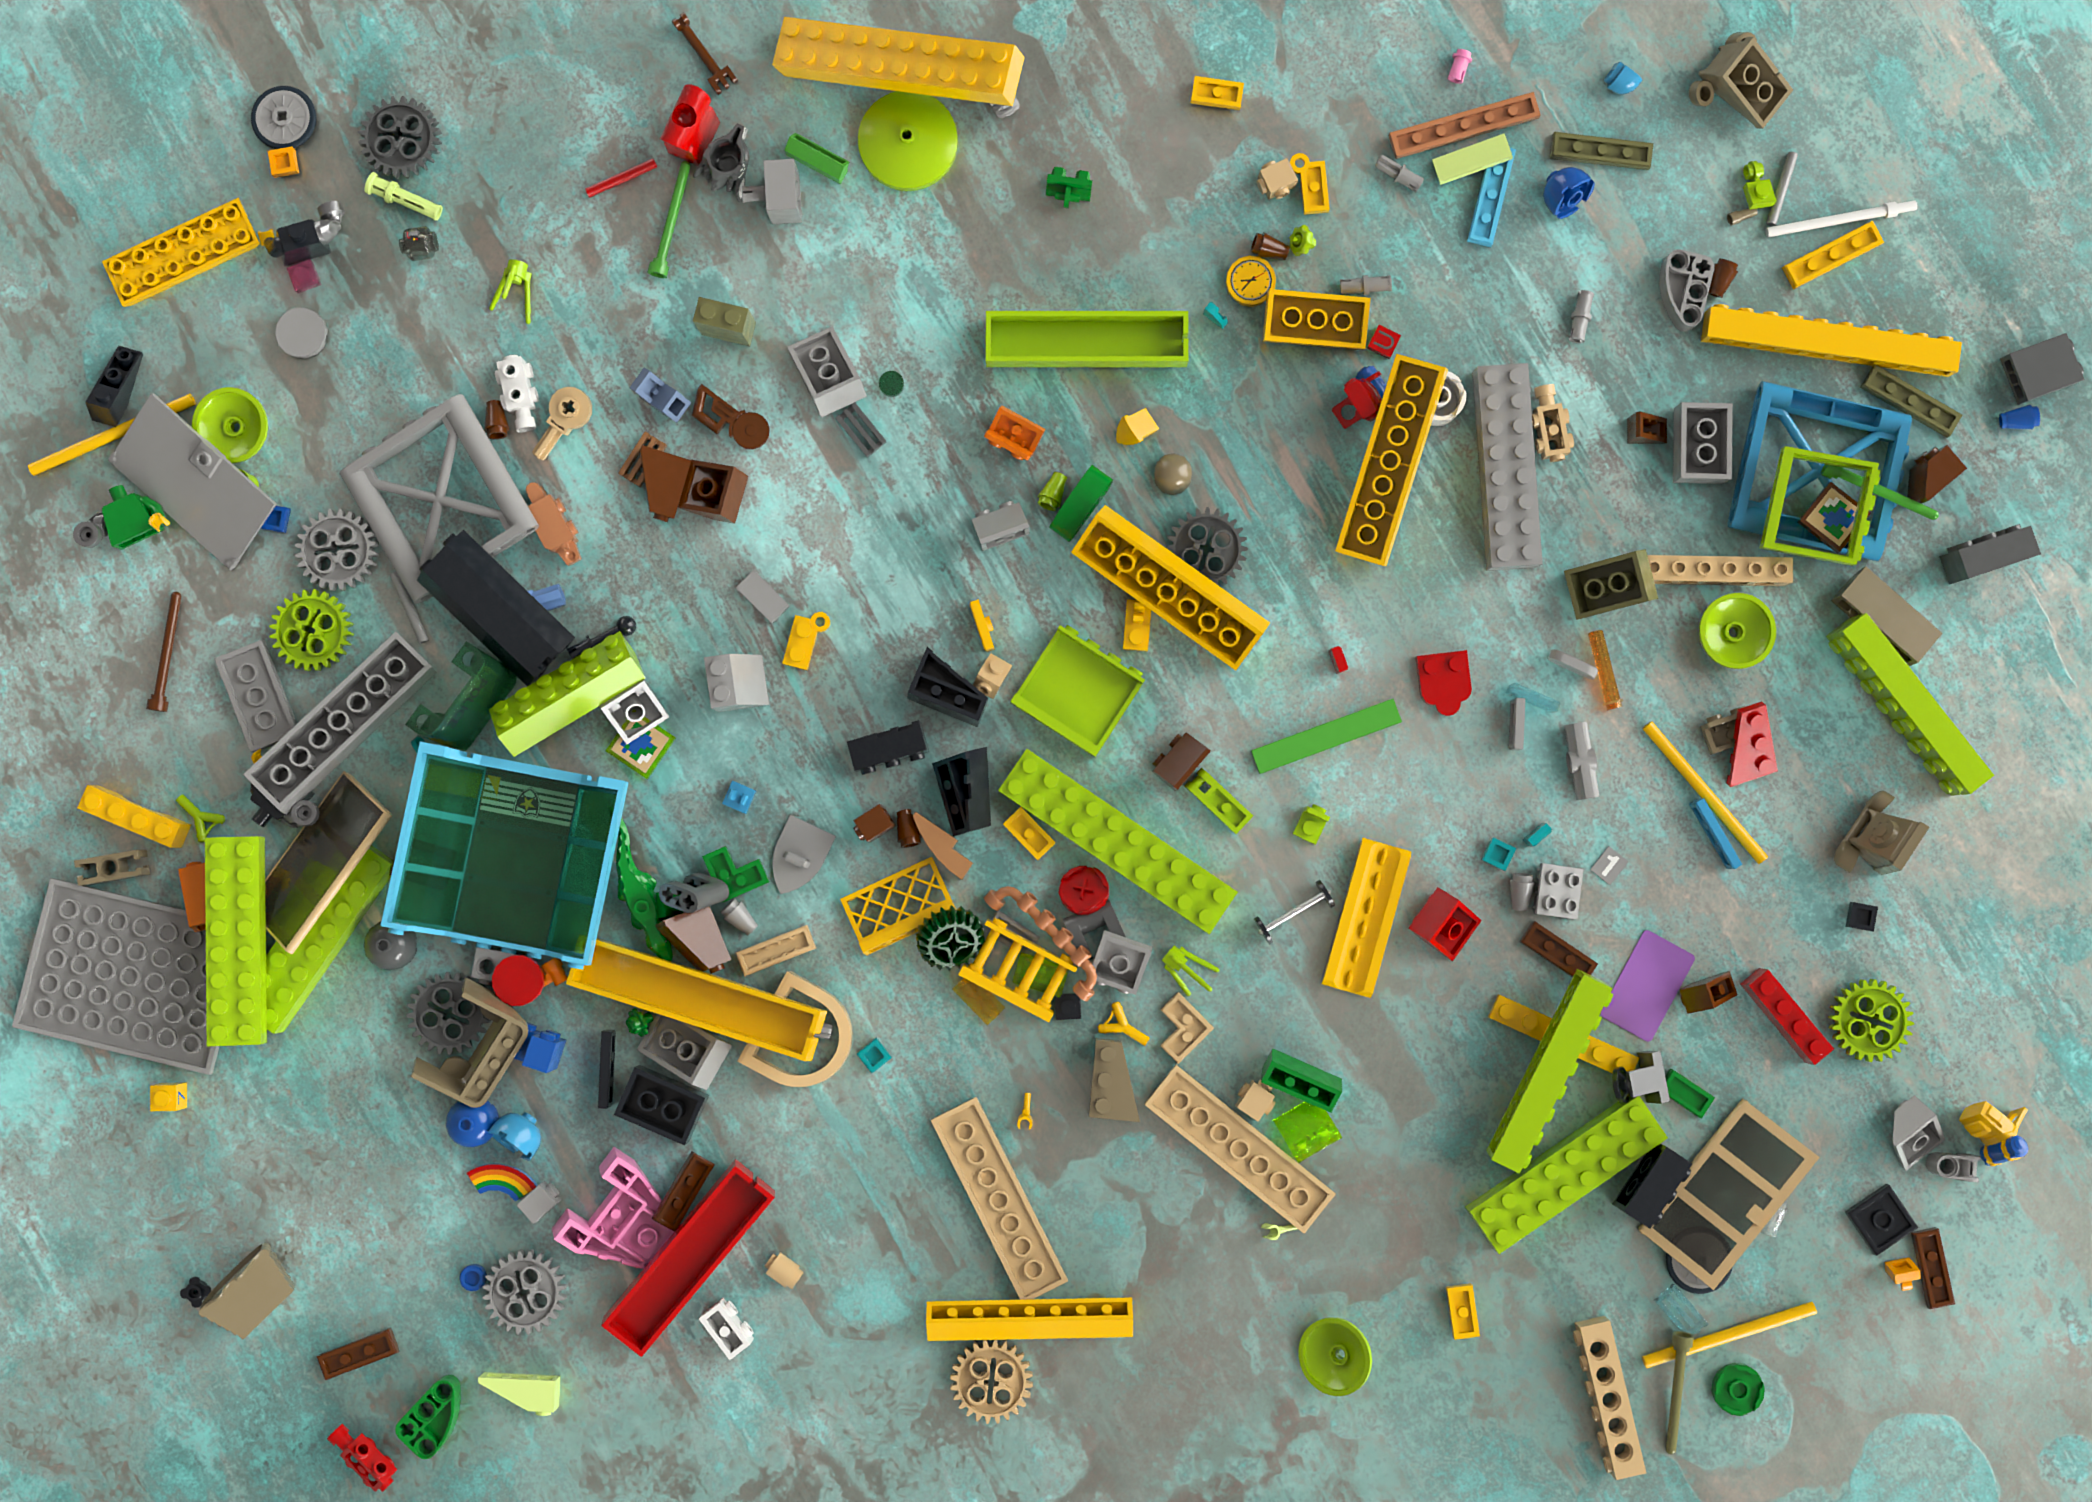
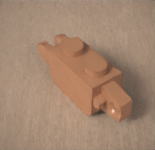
(554, 529)

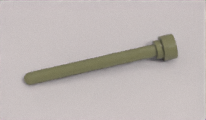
(1682, 1343)

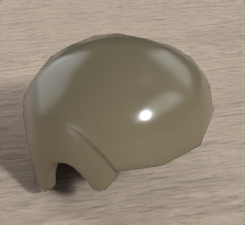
(1172, 474)

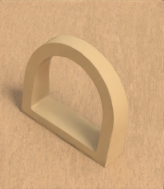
(753, 1061)

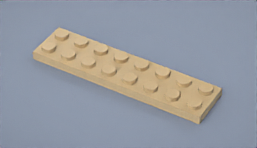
(1240, 1148)
(999, 1199)

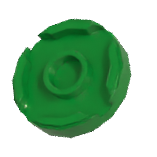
(1738, 1389)

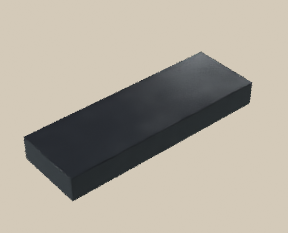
(606, 1071)

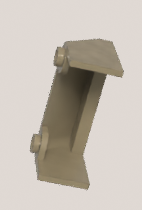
(476, 1079)

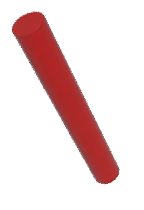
(621, 178)

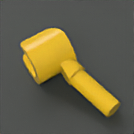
(1025, 1111)

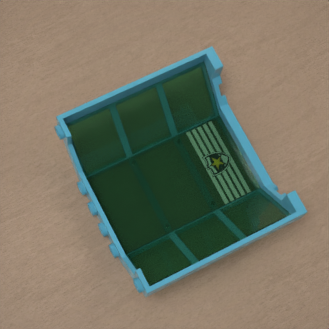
(504, 854)

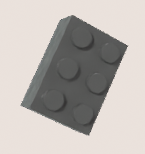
(1989, 553)

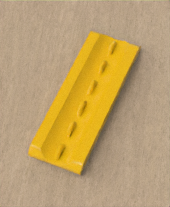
(181, 253)
(1366, 917)

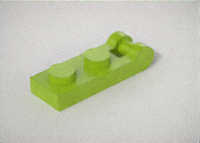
(1219, 801)

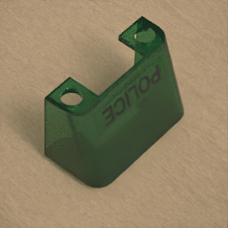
(470, 710)

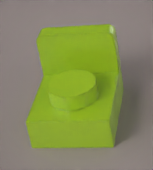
(1311, 823)

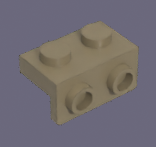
(1719, 732)

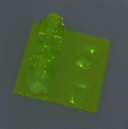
(1307, 1130)

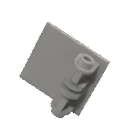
(1558, 891)

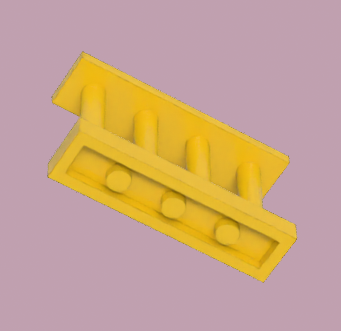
(997, 982)

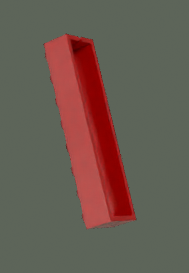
(688, 1258)

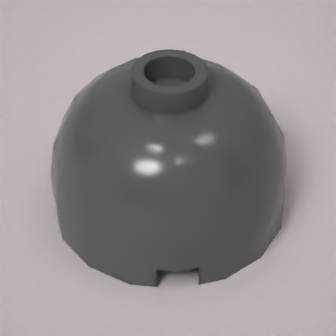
(388, 949)

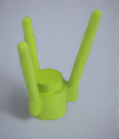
(514, 274)
(1176, 960)

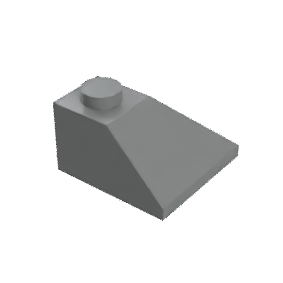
(1915, 1131)

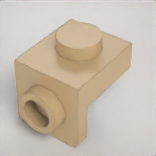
(992, 675)

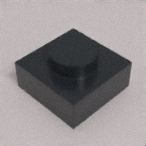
(1861, 916)
(1068, 1007)

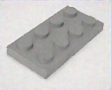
(256, 695)

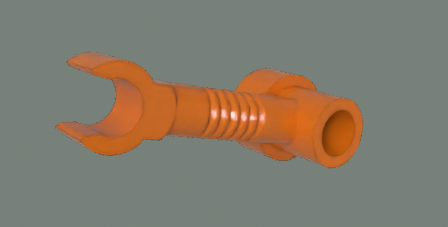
(554, 972)

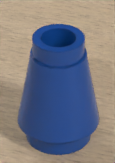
(2020, 418)

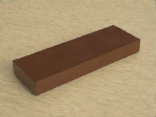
(1556, 950)
(683, 1191)
(1933, 1268)
(358, 1353)

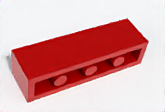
(1787, 1016)

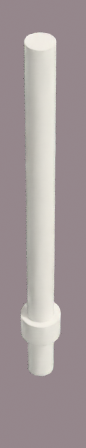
(1888, 210)

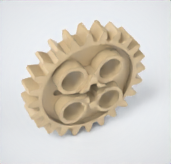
(1013, 1382)

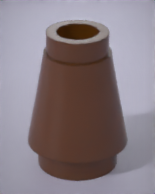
(1269, 247)
(1722, 277)
(495, 420)
(907, 830)

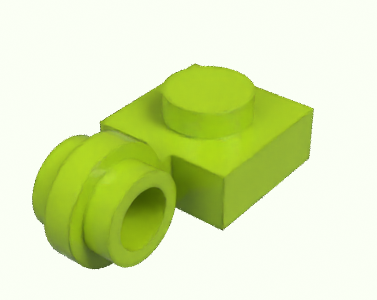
(1757, 192)

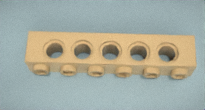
(1721, 570)
(1630, 1461)

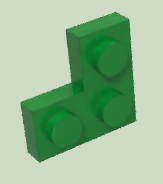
(739, 879)

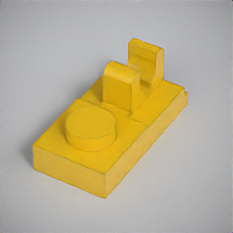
(1136, 626)

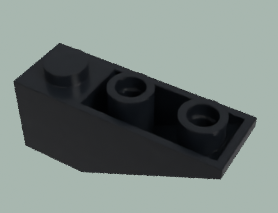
(114, 387)

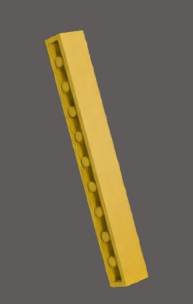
(1831, 341)

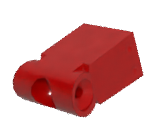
(690, 125)

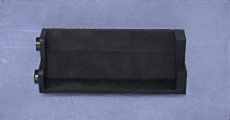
(494, 607)

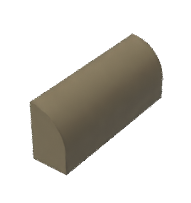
(1899, 622)

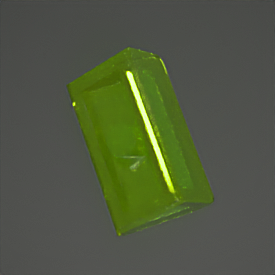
(1042, 977)

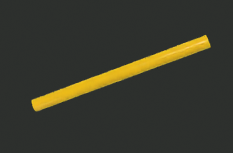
(98, 440)
(1705, 792)
(1733, 1333)

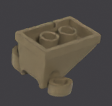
(1743, 79)
(1885, 840)

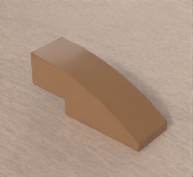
(942, 846)

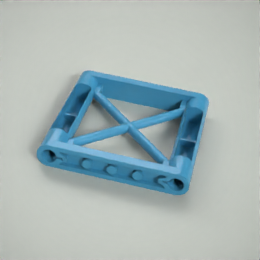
(1782, 401)

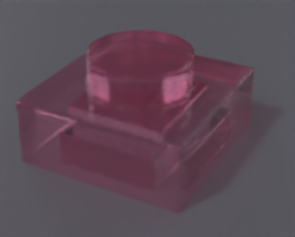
(304, 276)

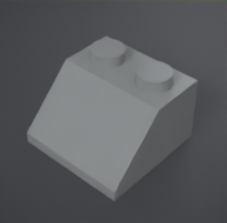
(1000, 525)
(644, 701)

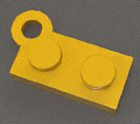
(1313, 184)
(803, 639)

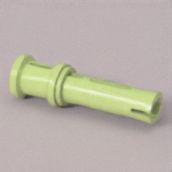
(393, 193)

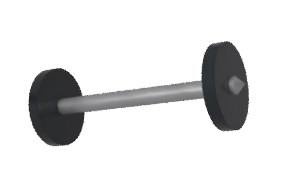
(1324, 894)

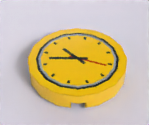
(1250, 280)

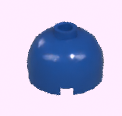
(1567, 189)
(471, 1125)

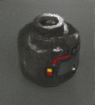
(419, 243)

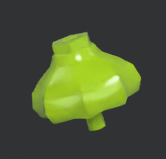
(1301, 240)

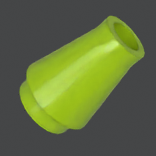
(1052, 493)

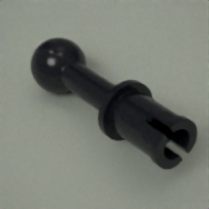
(625, 625)

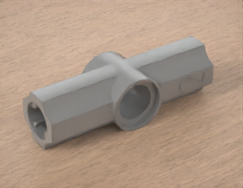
(1581, 761)

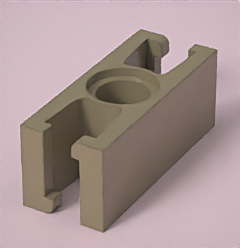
(102, 867)

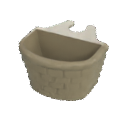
(248, 1292)

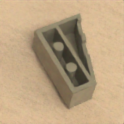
(1111, 1085)

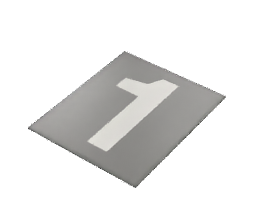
(1609, 865)

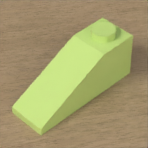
(528, 1391)

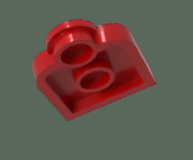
(1444, 680)

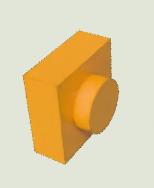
(283, 162)

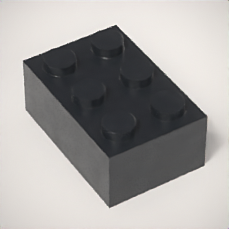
(661, 1104)
(1653, 1185)

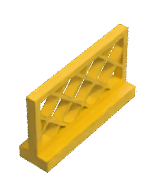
(904, 927)

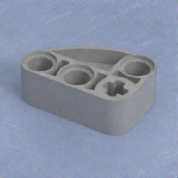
(1675, 286)

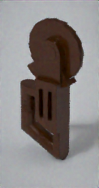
(748, 429)

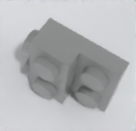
(1121, 962)

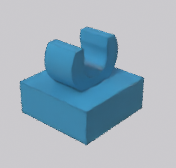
(739, 797)

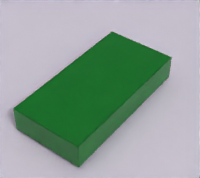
(1688, 1094)

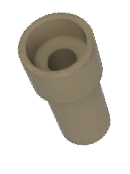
(1737, 216)

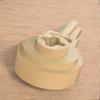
(561, 419)

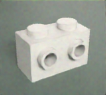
(727, 1328)

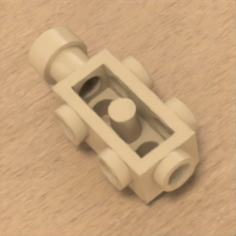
(1556, 431)

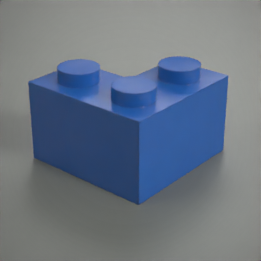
(541, 1049)

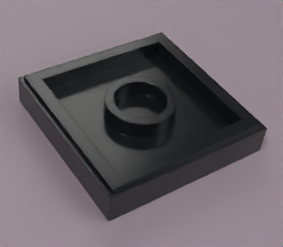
(1881, 1219)

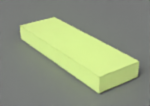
(1472, 159)

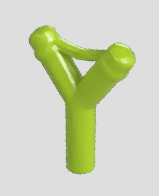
(199, 817)

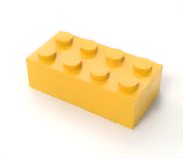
(1316, 319)

